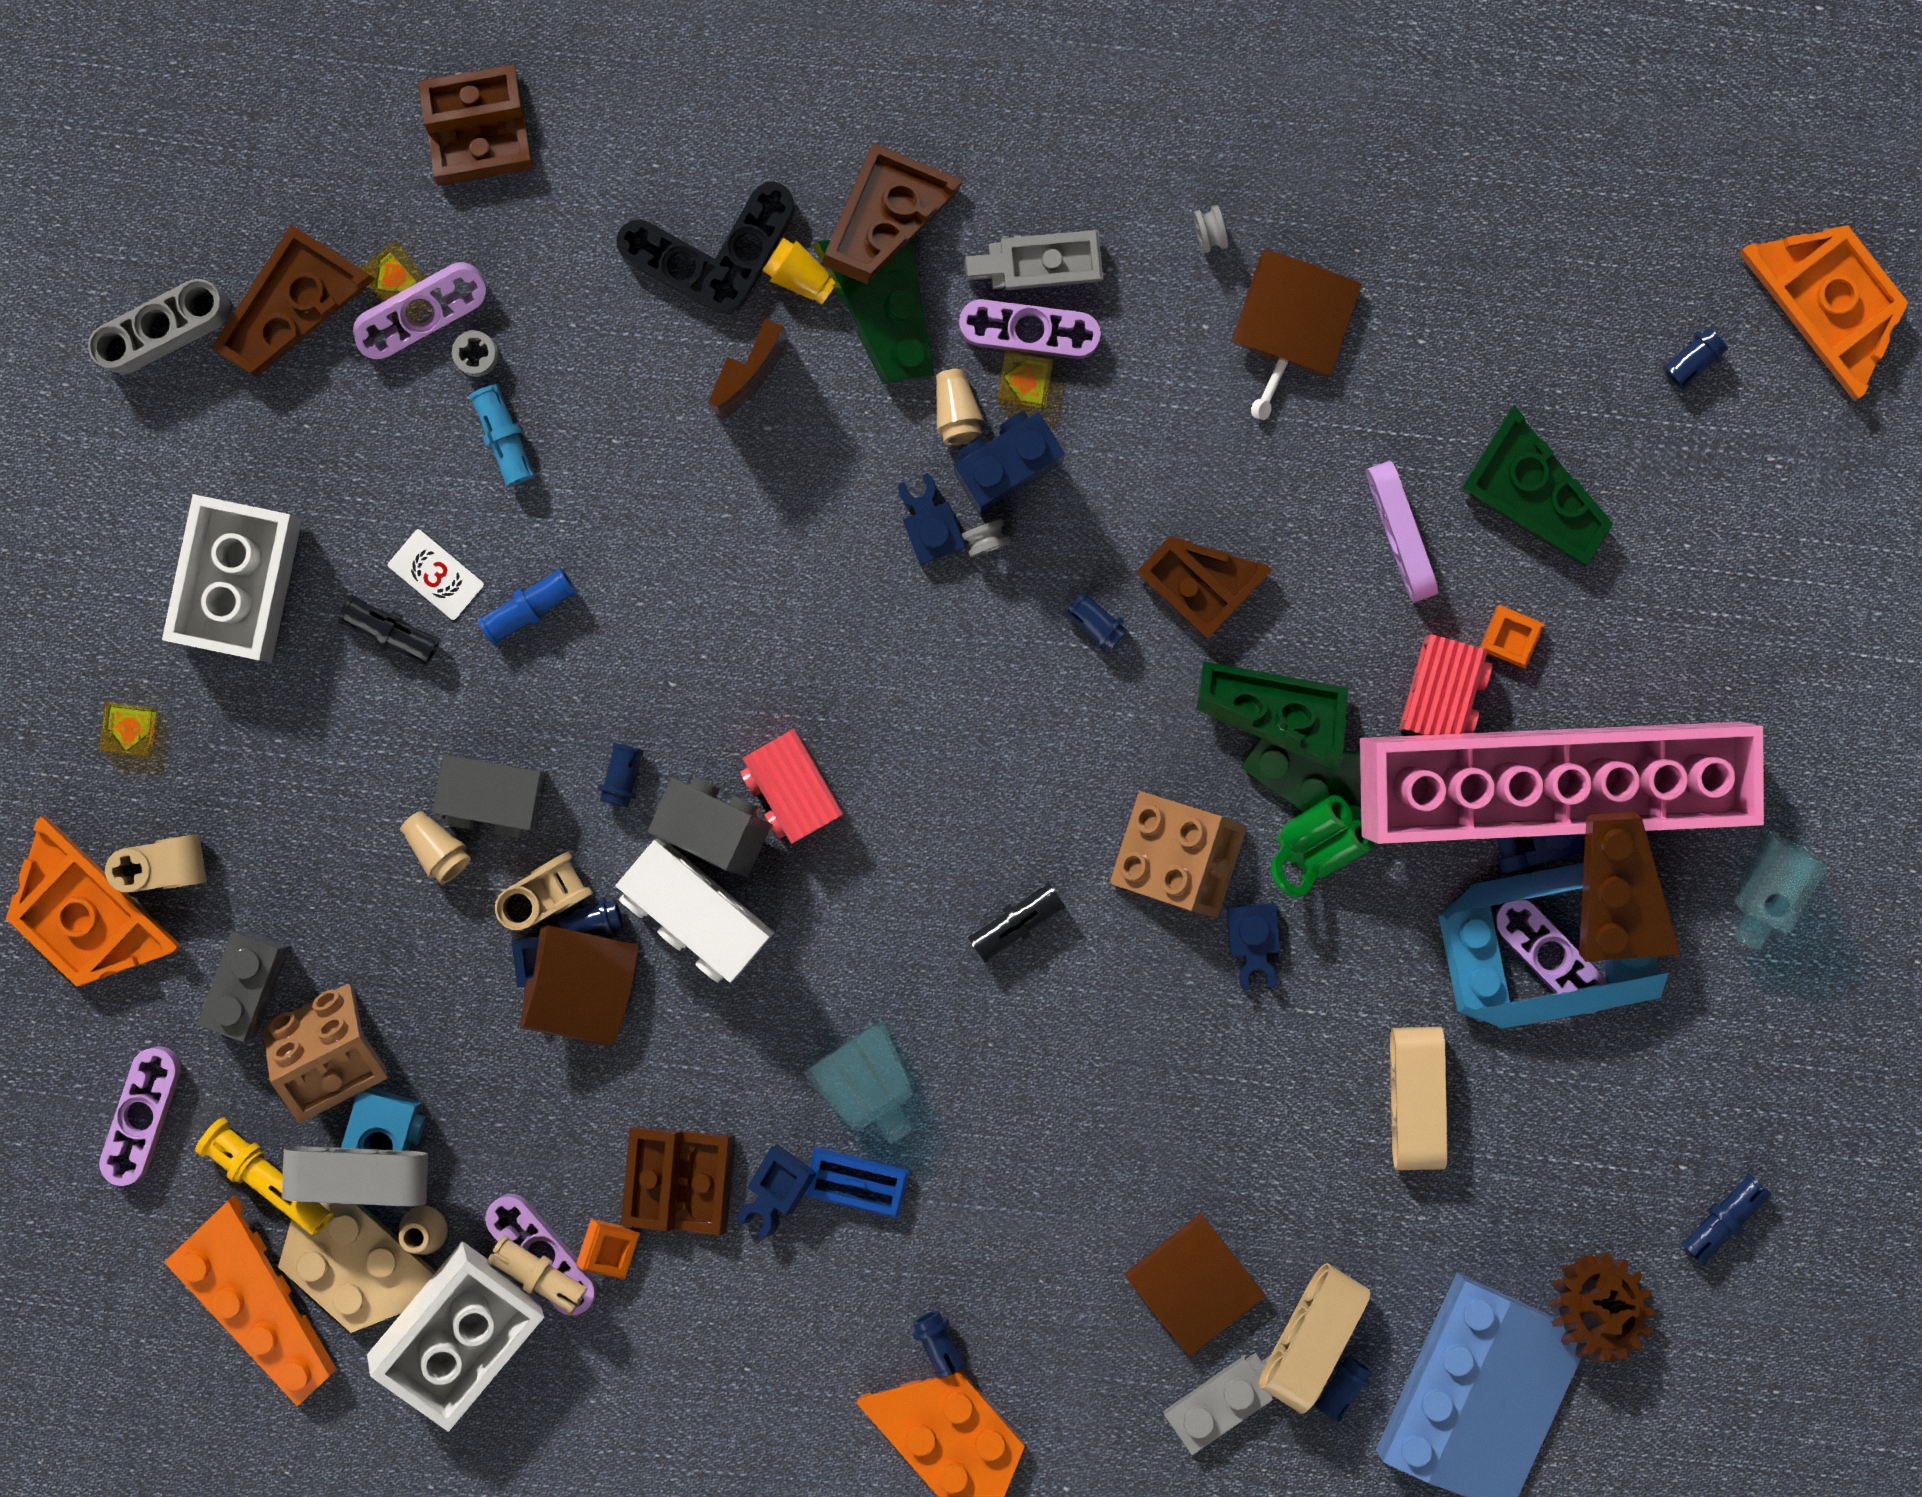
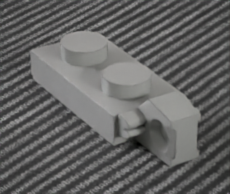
(1039, 261)
(1219, 1403)

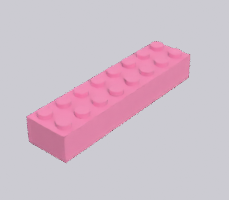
(1553, 778)

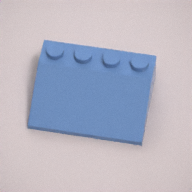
(1480, 1394)

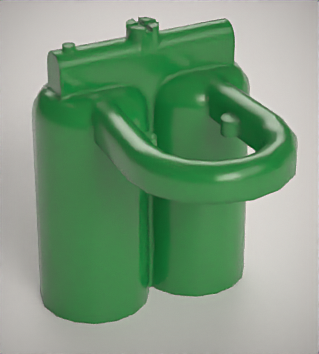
(1319, 843)

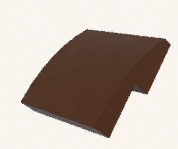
(475, 125)
(1296, 312)
(740, 381)
(579, 986)
(678, 1180)
(1194, 1284)

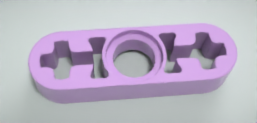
(414, 331)
(1064, 345)
(1402, 531)
(1534, 920)
(140, 1153)
(545, 1233)

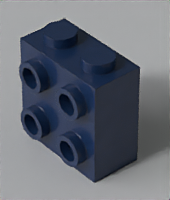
(1008, 462)

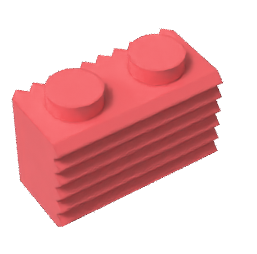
(1445, 688)
(791, 786)

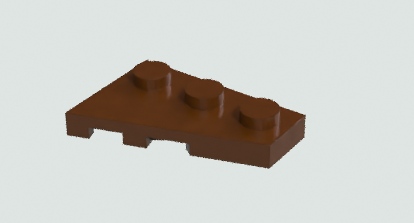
(885, 211)
(288, 301)
(1622, 893)

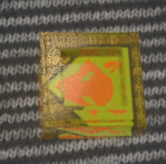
(393, 271)
(1025, 379)
(127, 729)

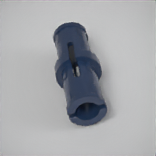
(1726, 1219)

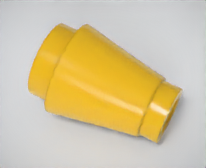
(799, 271)

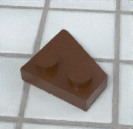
(1201, 581)

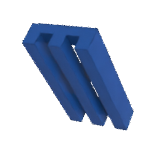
(858, 1182)

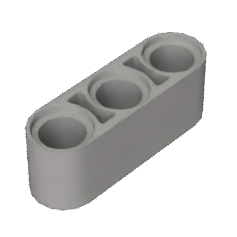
(136, 326)
(354, 1176)

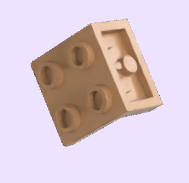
(1178, 854)
(321, 1054)

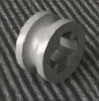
(1210, 229)
(464, 343)
(986, 538)

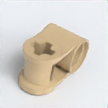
(164, 864)
(544, 892)

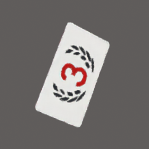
(435, 574)

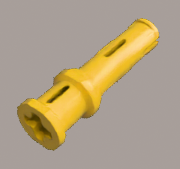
(248, 1165)

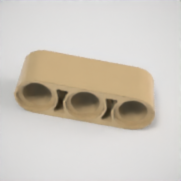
(1418, 1098)
(1314, 1338)

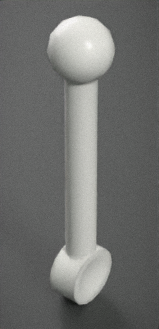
(1261, 407)

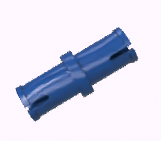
(527, 606)

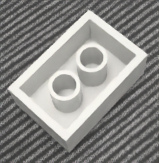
(232, 578)
(693, 911)
(454, 1336)

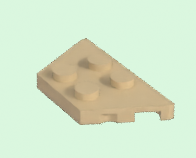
(354, 1267)

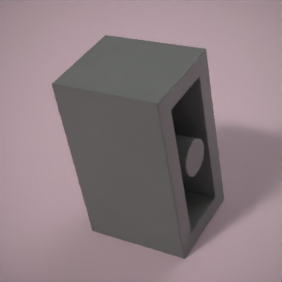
(488, 793)
(709, 826)
(243, 985)

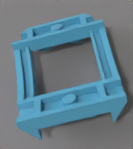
(1478, 967)

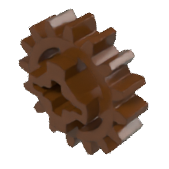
(1593, 1324)

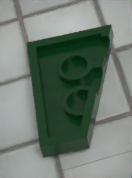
(889, 317)
(1534, 491)
(1279, 709)
(1304, 780)

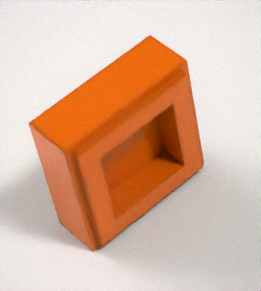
(1511, 636)
(607, 1249)

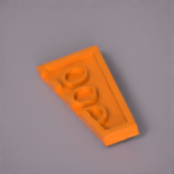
(240, 1288)

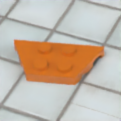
(1833, 298)
(77, 915)
(948, 1435)

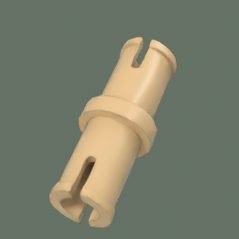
(537, 1274)

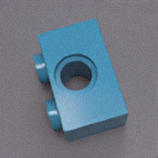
(384, 1113)

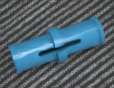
(502, 435)

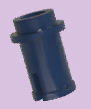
(1695, 358)
(1096, 622)
(621, 775)
(593, 919)
(937, 1342)
(1343, 1388)

